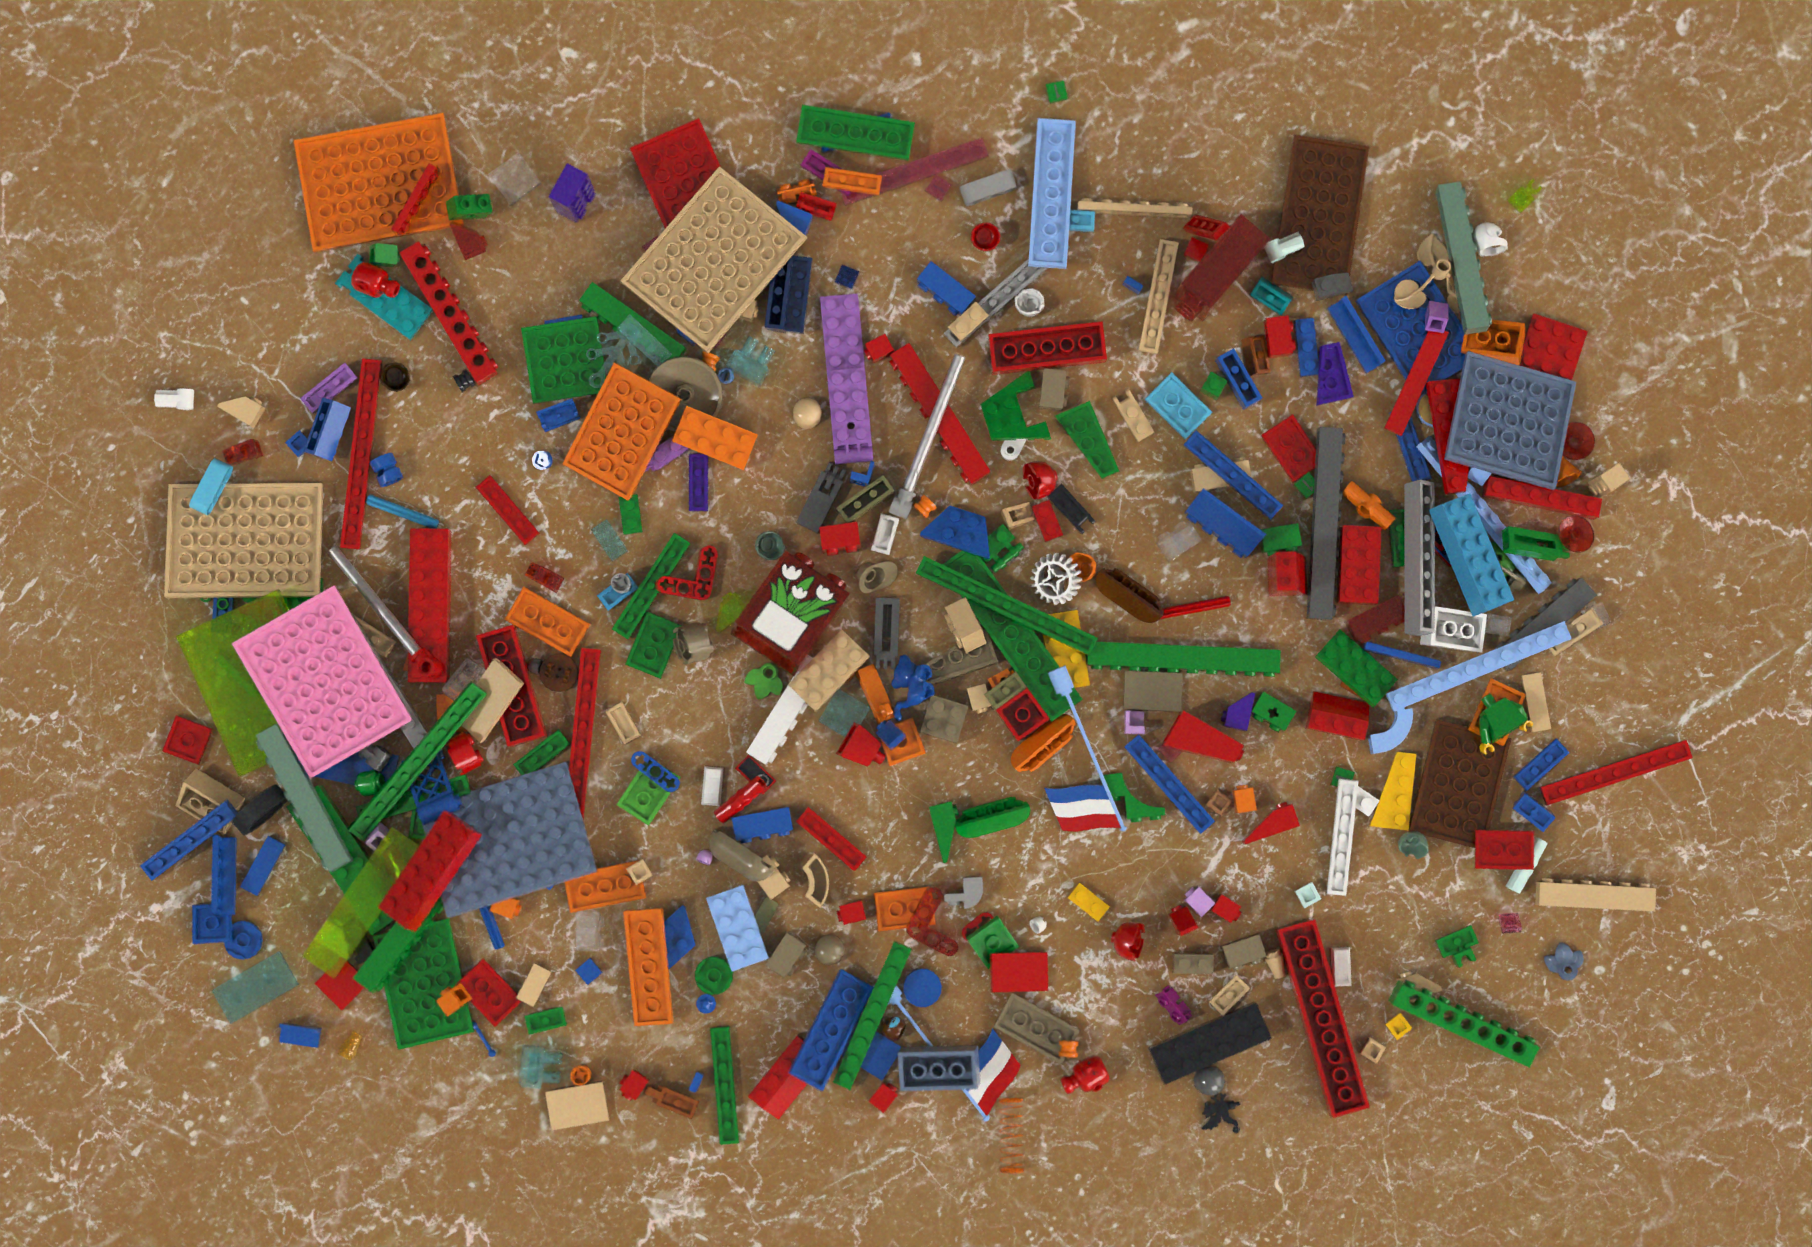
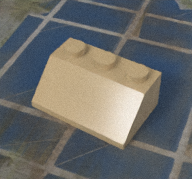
(203, 794)

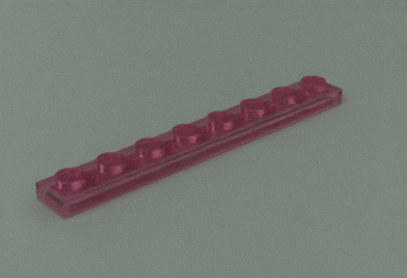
(925, 168)

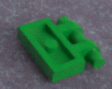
(998, 541)

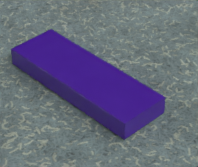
(698, 482)

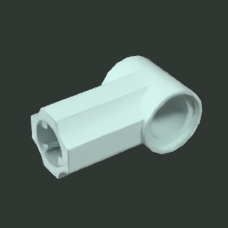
(1278, 249)

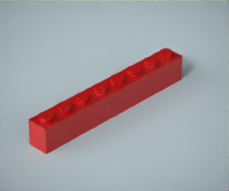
(950, 430)

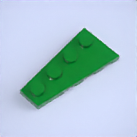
(1088, 435)

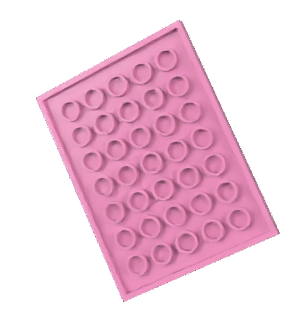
(322, 681)

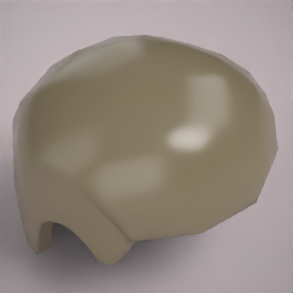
(829, 949)

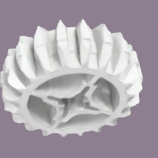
(1058, 586)

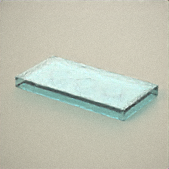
(255, 987)

